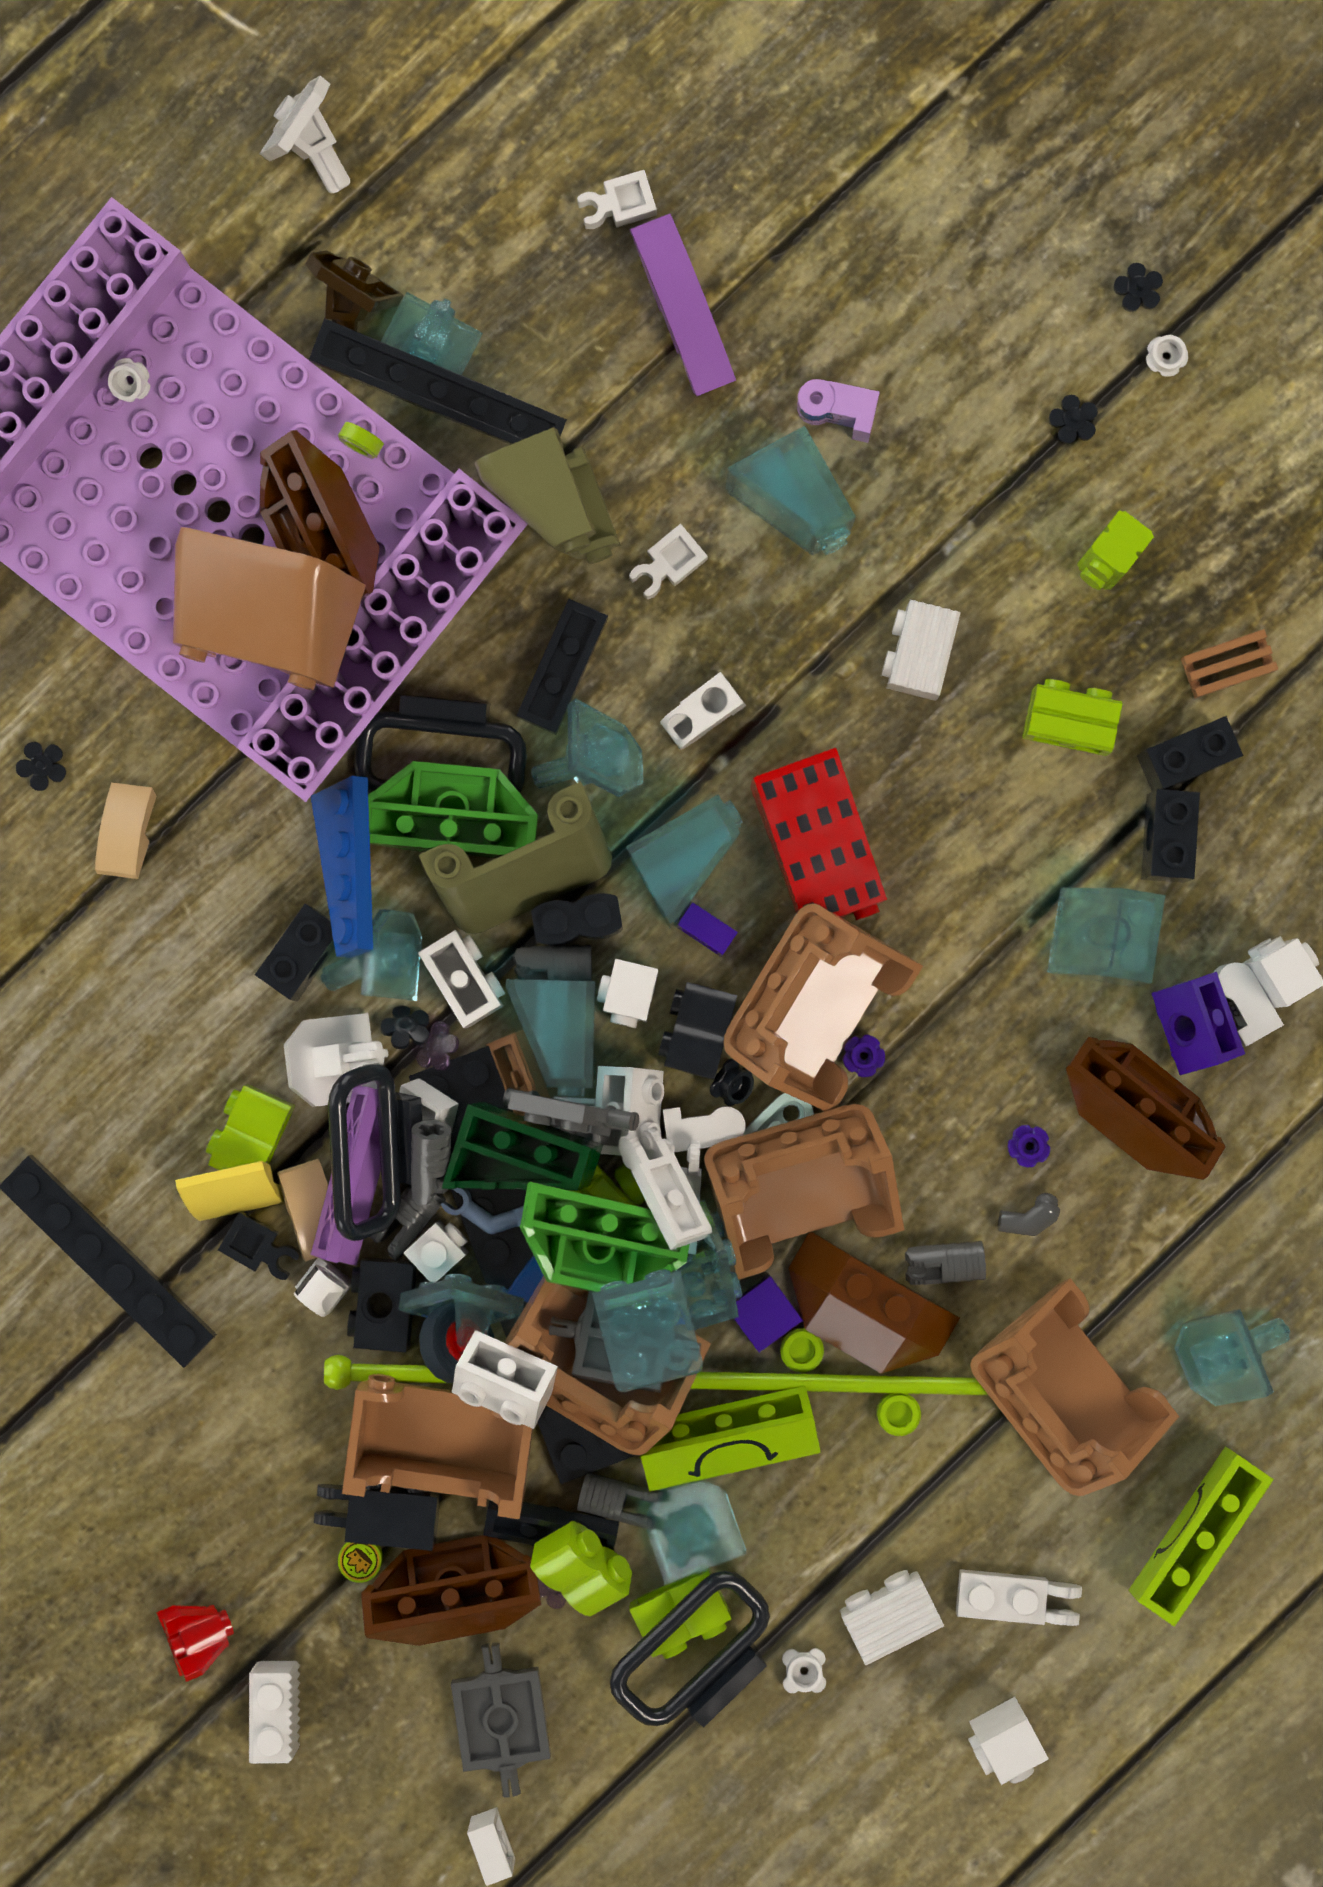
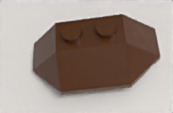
(314, 508)
(1143, 1109)
(865, 1309)
(450, 1592)

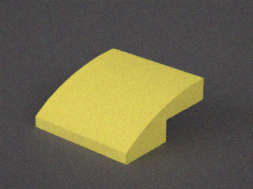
(229, 1191)

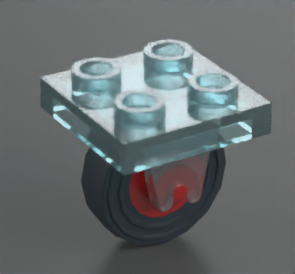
(452, 1315)

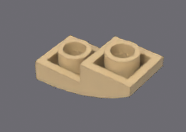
(122, 830)
(304, 1196)

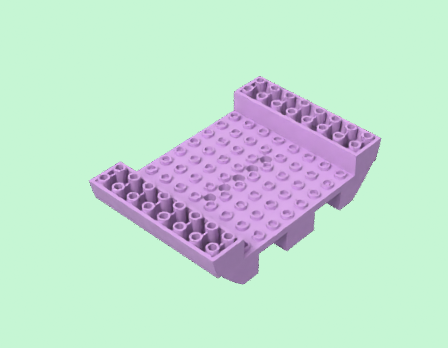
(223, 387)

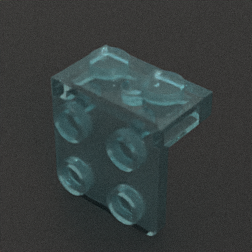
(708, 1280)
(647, 1330)

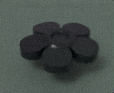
(1138, 288)
(1074, 420)
(41, 765)
(406, 1026)

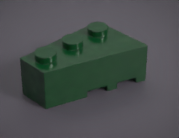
(507, 1153)

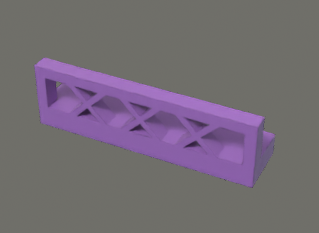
(364, 1175)

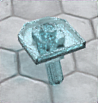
(432, 333)
(596, 753)
(390, 967)
(1225, 1356)
(693, 1530)

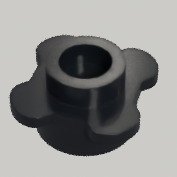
(732, 1083)

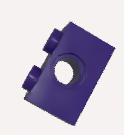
(1198, 1023)

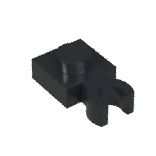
(252, 1243)

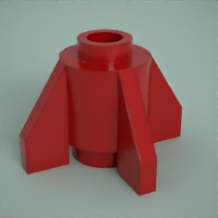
(195, 1636)

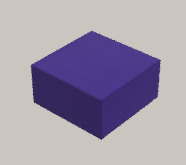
(706, 929)
(765, 1313)

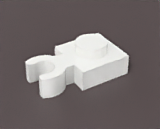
(625, 199)
(673, 558)

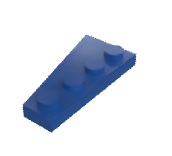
(344, 851)

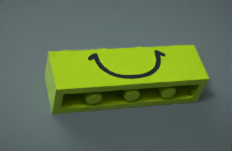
(733, 1439)
(1200, 1536)

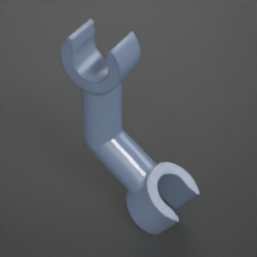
(482, 1218)

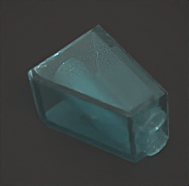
(794, 493)
(685, 854)
(1106, 935)
(560, 1029)

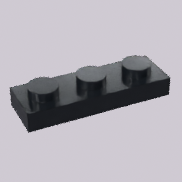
(562, 666)
(540, 1521)

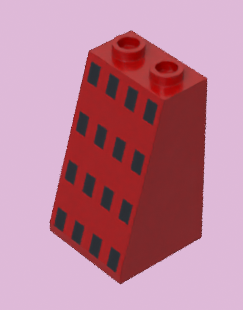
(819, 836)

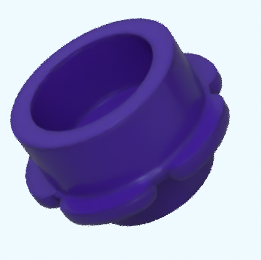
(852, 1058)
(1040, 1148)

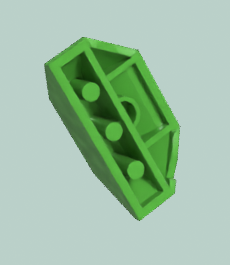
(451, 805)
(592, 1239)

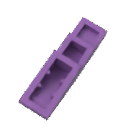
(682, 304)

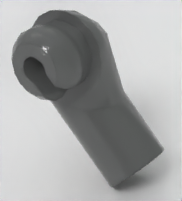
(1033, 1221)

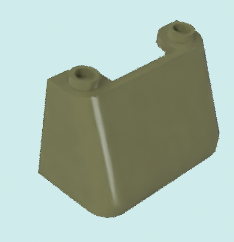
(553, 494)
(527, 876)

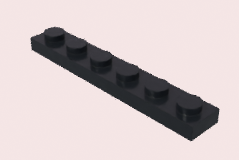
(429, 385)
(107, 1260)

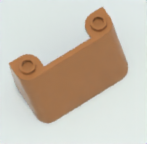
(262, 606)
(812, 1003)
(802, 1181)
(1068, 1395)
(626, 1420)
(435, 1445)

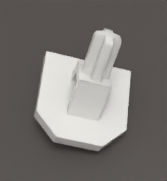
(307, 134)
(325, 1050)

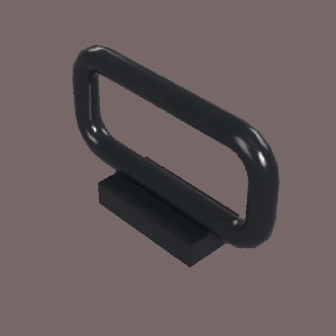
(441, 717)
(396, 1118)
(720, 1678)

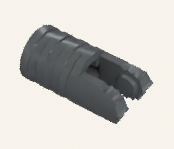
(554, 962)
(429, 1159)
(413, 1219)
(945, 1263)
(608, 1497)

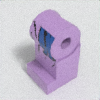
(838, 404)

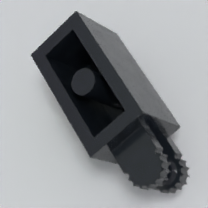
(385, 1519)

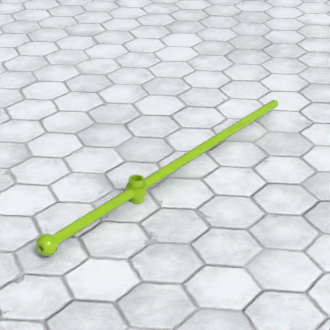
(340, 1372)

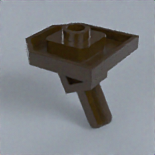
(350, 288)

